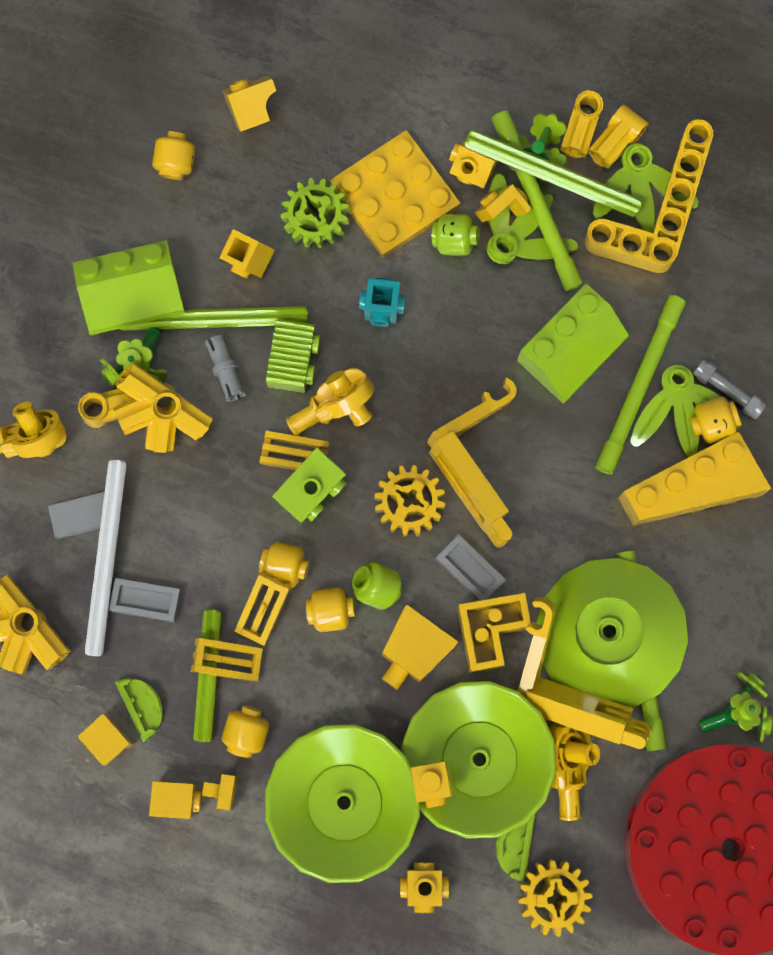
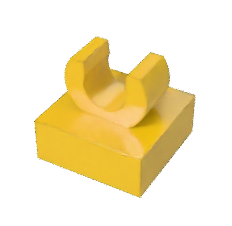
(224, 791)

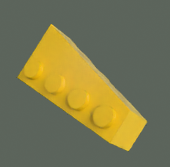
(704, 480)

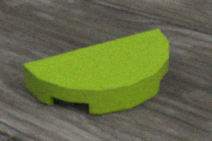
(143, 705)
(514, 849)

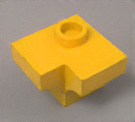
(248, 101)

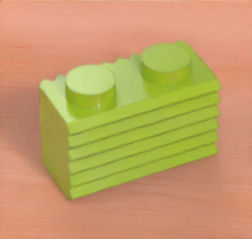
(291, 356)

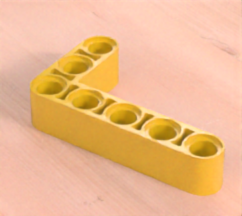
(669, 210)

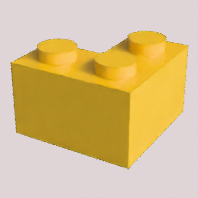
(483, 623)

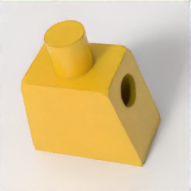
(414, 648)

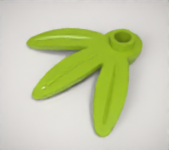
(639, 178)
(513, 237)
(682, 399)

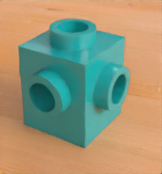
(382, 291)

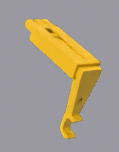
(464, 473)
(572, 706)

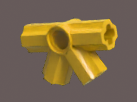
(160, 421)
(19, 643)

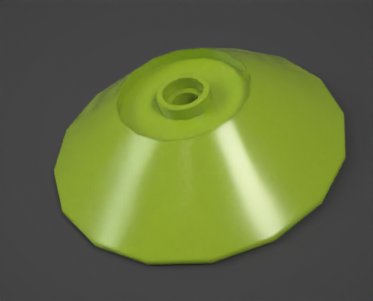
(647, 639)
(517, 752)
(306, 811)

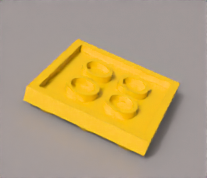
(395, 193)

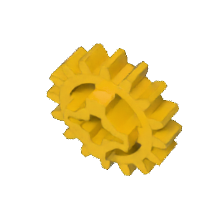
(396, 493)
(556, 912)

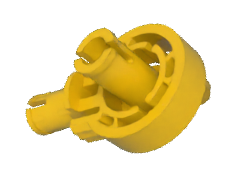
(337, 397)
(33, 432)
(571, 767)

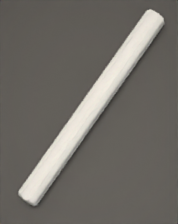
(105, 558)

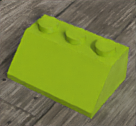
(128, 287)
(573, 343)

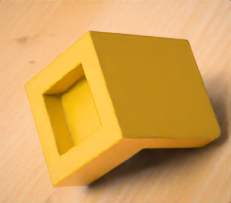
(105, 739)

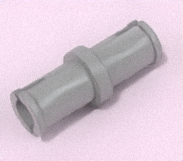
(225, 368)

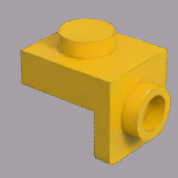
(495, 202)

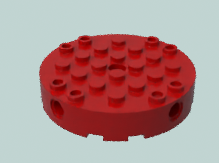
(677, 843)

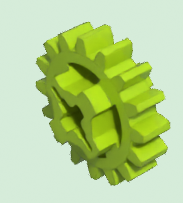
(303, 219)

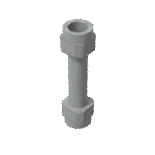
(752, 405)

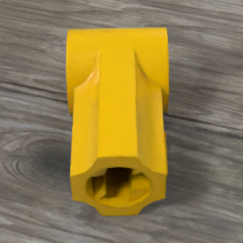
(582, 125)
(622, 131)
(107, 400)

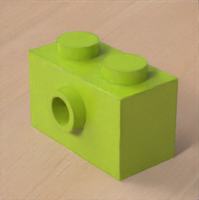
(310, 486)

